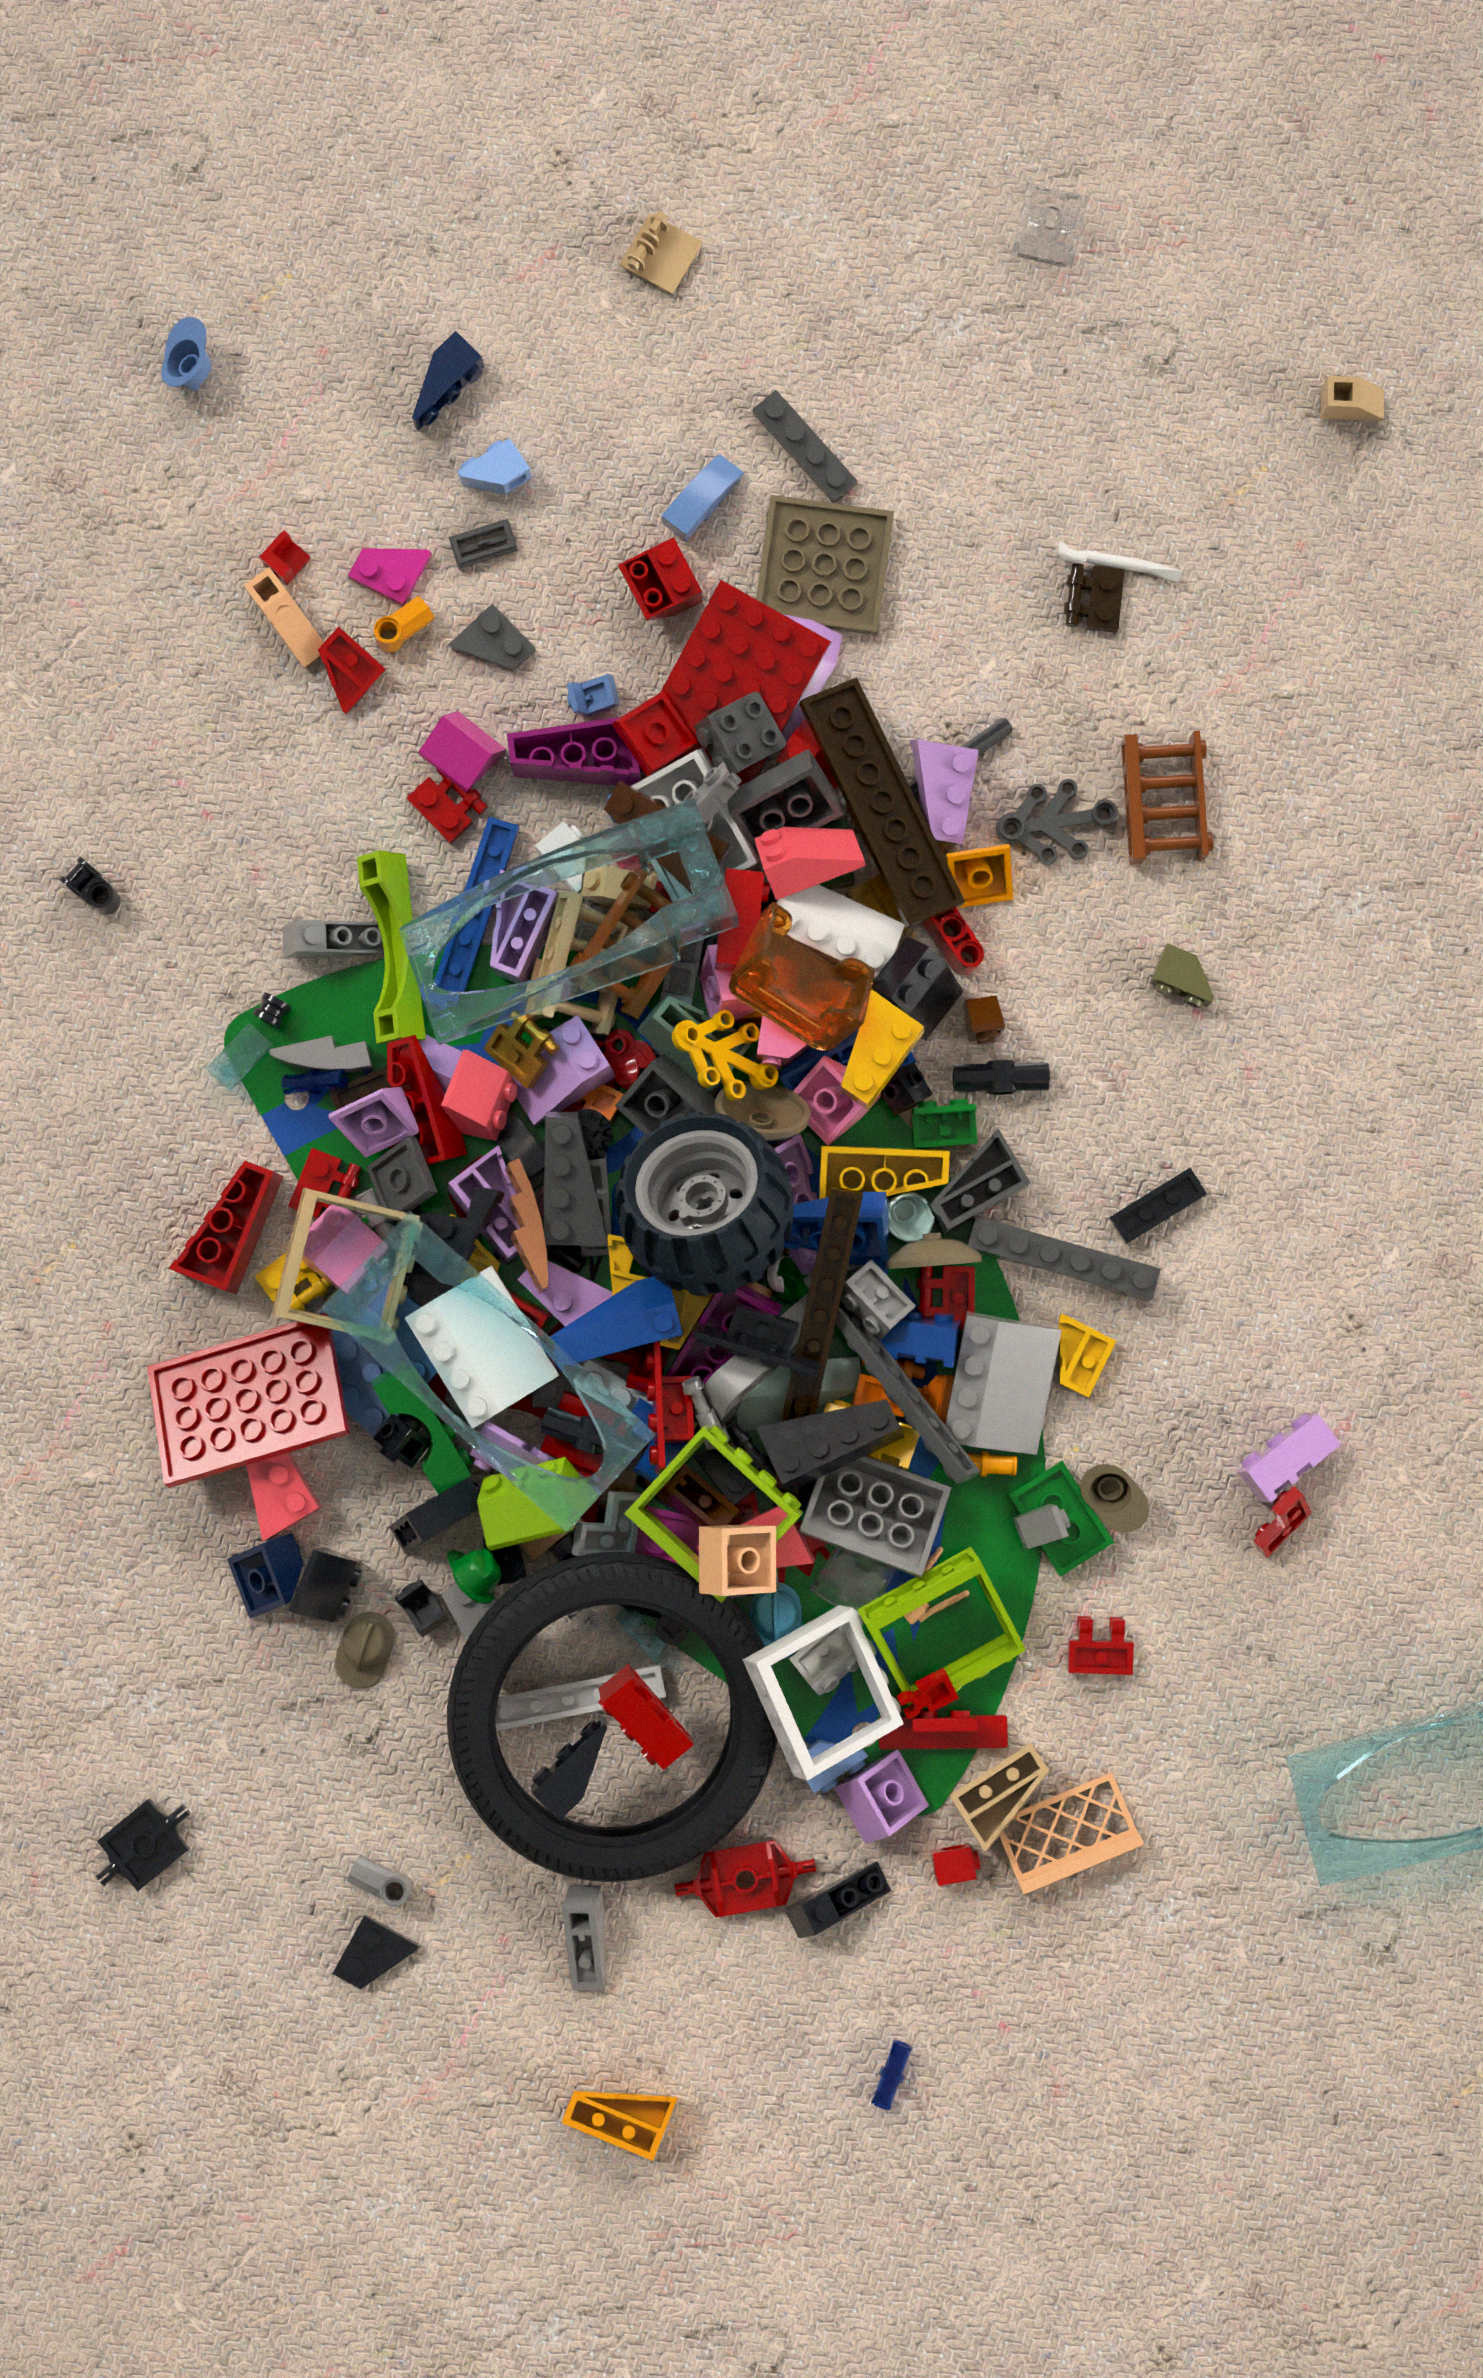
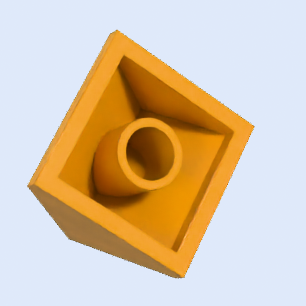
(982, 874)

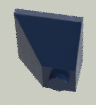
(267, 1574)

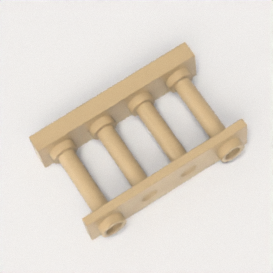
(560, 943)

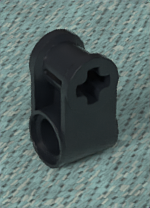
(88, 884)

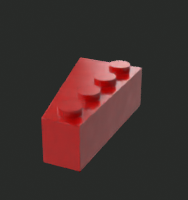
(230, 1230)

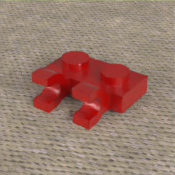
(1100, 1656)

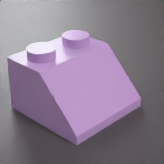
(881, 1797)

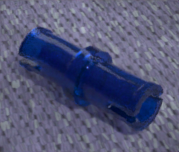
(314, 1082)
(891, 2074)

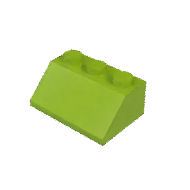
(510, 1515)

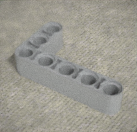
(742, 1374)

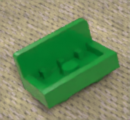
(944, 1125)

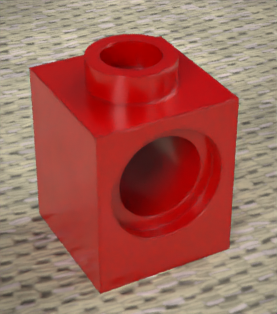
(955, 1864)

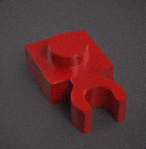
(933, 1692)

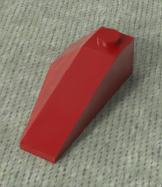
(411, 1070)

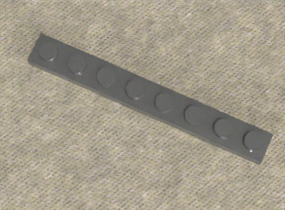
(903, 1392)

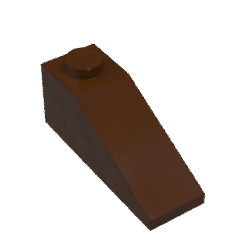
(696, 1499)

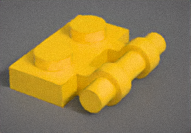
(270, 1278)

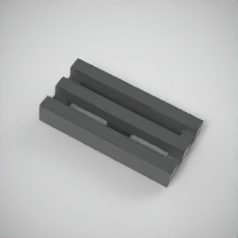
(485, 555)

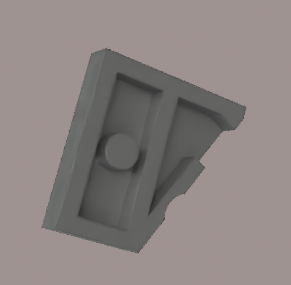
(494, 640)

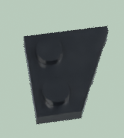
(372, 1952)

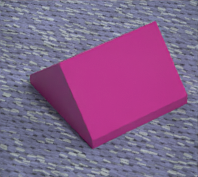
(461, 750)

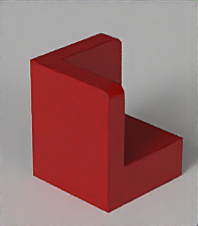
(284, 558)

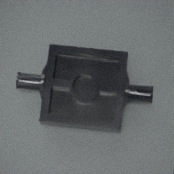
(143, 1844)

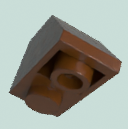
(983, 1019)

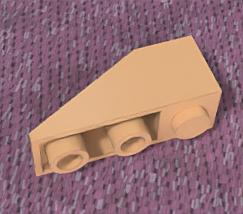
(285, 616)

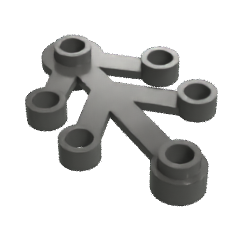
(1051, 823)

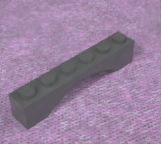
(1063, 1258)

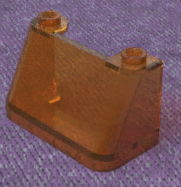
(798, 986)

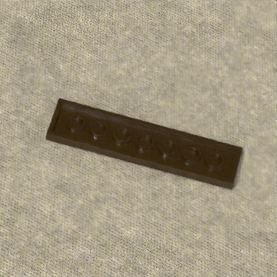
(881, 802)

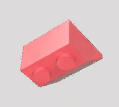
(479, 1096)

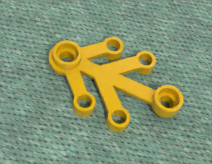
(721, 1055)

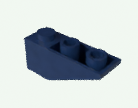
(449, 370)

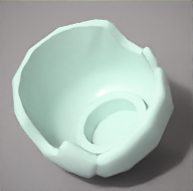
(909, 1216)

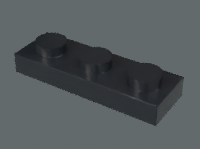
(1157, 1206)

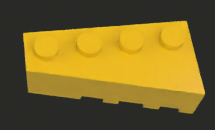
(881, 1169)

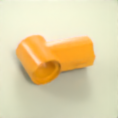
(405, 622)

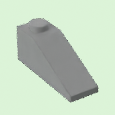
(585, 1936)

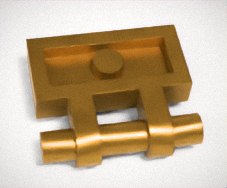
(516, 1055)

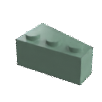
(661, 1022)

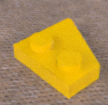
(1081, 1355)

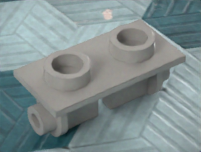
(716, 784)

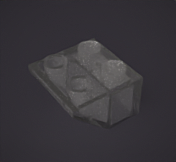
(851, 1579)

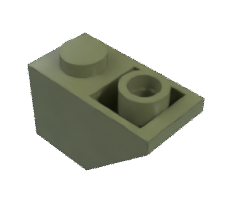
(1182, 974)

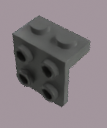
(740, 733)

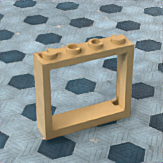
(396, 1290)

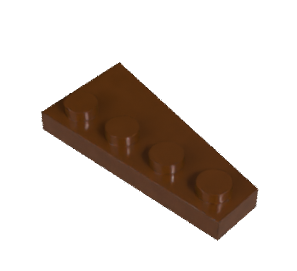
(628, 804)

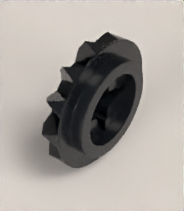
(602, 1139)

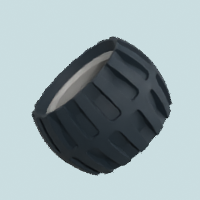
(704, 1204)

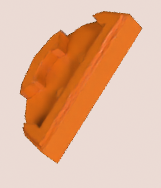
(938, 1394)

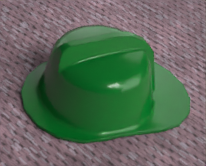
(475, 1573)

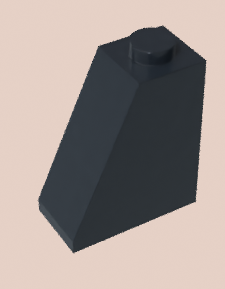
(436, 1515)

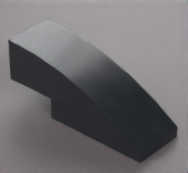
(519, 1143)

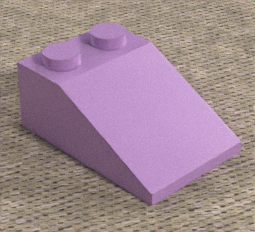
(569, 1075)

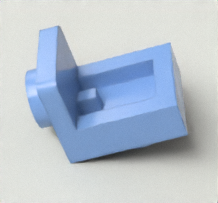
(593, 695)

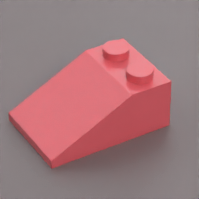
(806, 857)

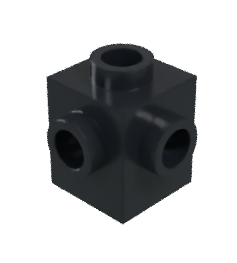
(905, 1089)
(402, 1440)

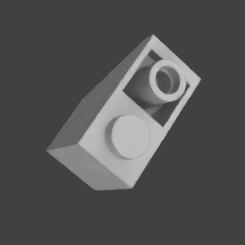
(1041, 1525)

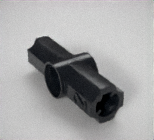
(1001, 1077)
(572, 1429)

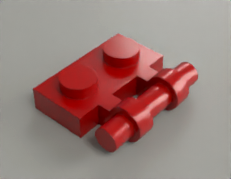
(441, 811)
(319, 1175)
(957, 1291)

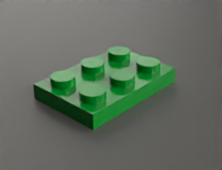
(1086, 1531)

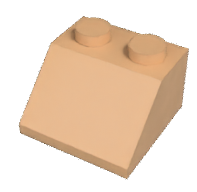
(737, 1559)

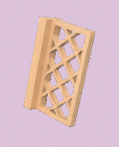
(1081, 1859)

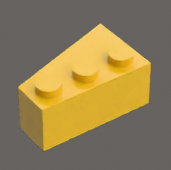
(879, 1049)

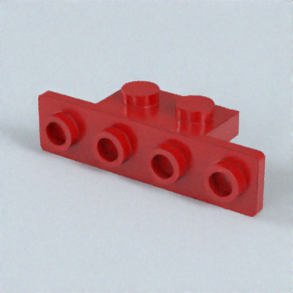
(672, 1410)
(948, 1731)

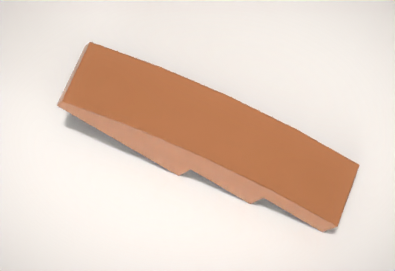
(530, 1237)

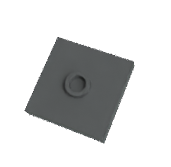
(402, 1177)

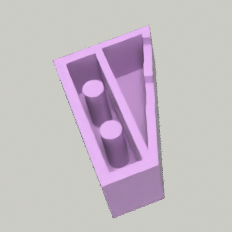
(944, 786)
(491, 1174)
(567, 1293)
(1288, 1457)

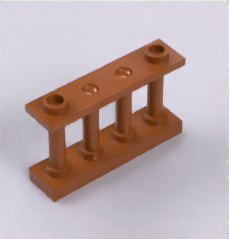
(1139, 814)
(635, 998)

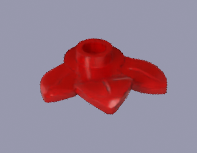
(629, 1059)

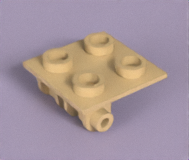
(661, 253)

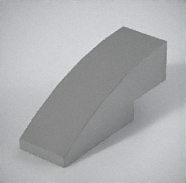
(325, 1055)

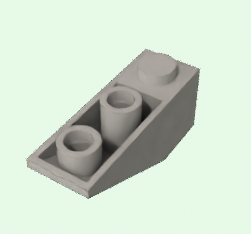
(331, 939)

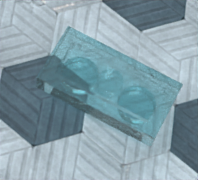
(239, 1057)

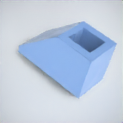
(497, 470)
(827, 1779)

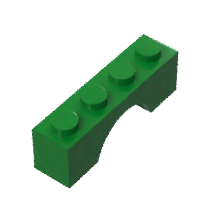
(443, 1461)

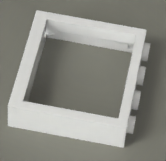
(778, 1711)

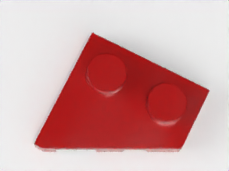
(349, 668)

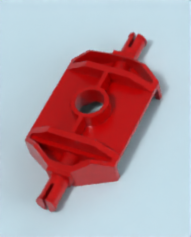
(765, 1860)

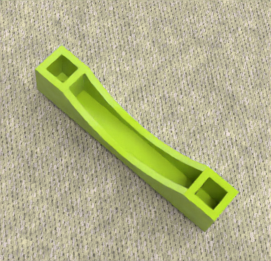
(386, 887)

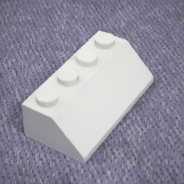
(841, 927)

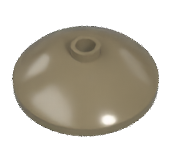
(772, 1112)
(933, 1252)

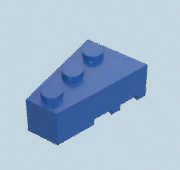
(925, 1338)

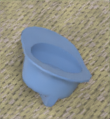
(185, 355)

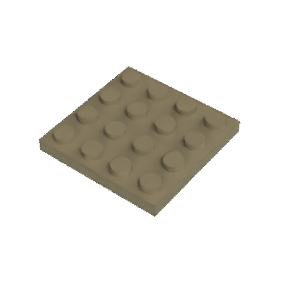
(825, 562)

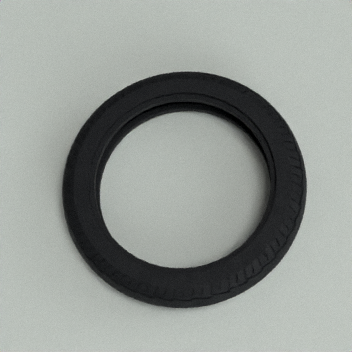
(583, 1849)

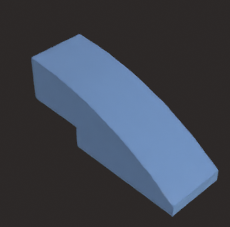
(701, 497)

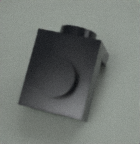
(510, 1563)
(421, 1607)

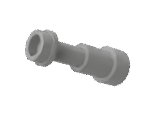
(706, 1414)

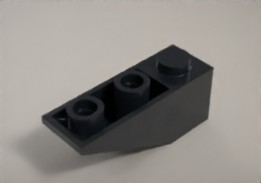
(567, 1779)
(837, 1900)

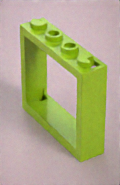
(739, 1458)
(928, 1587)

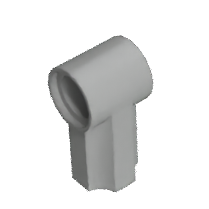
(377, 1880)

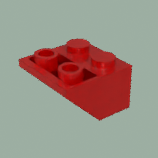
(661, 581)

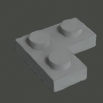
(615, 1534)

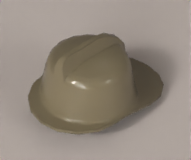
(1115, 1497)
(364, 1650)

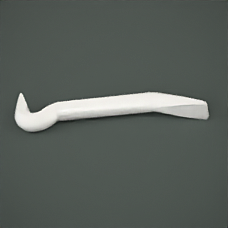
(1109, 560)

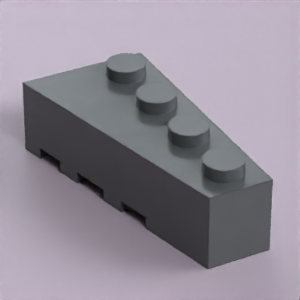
(570, 1191)

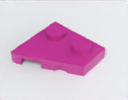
(390, 571)

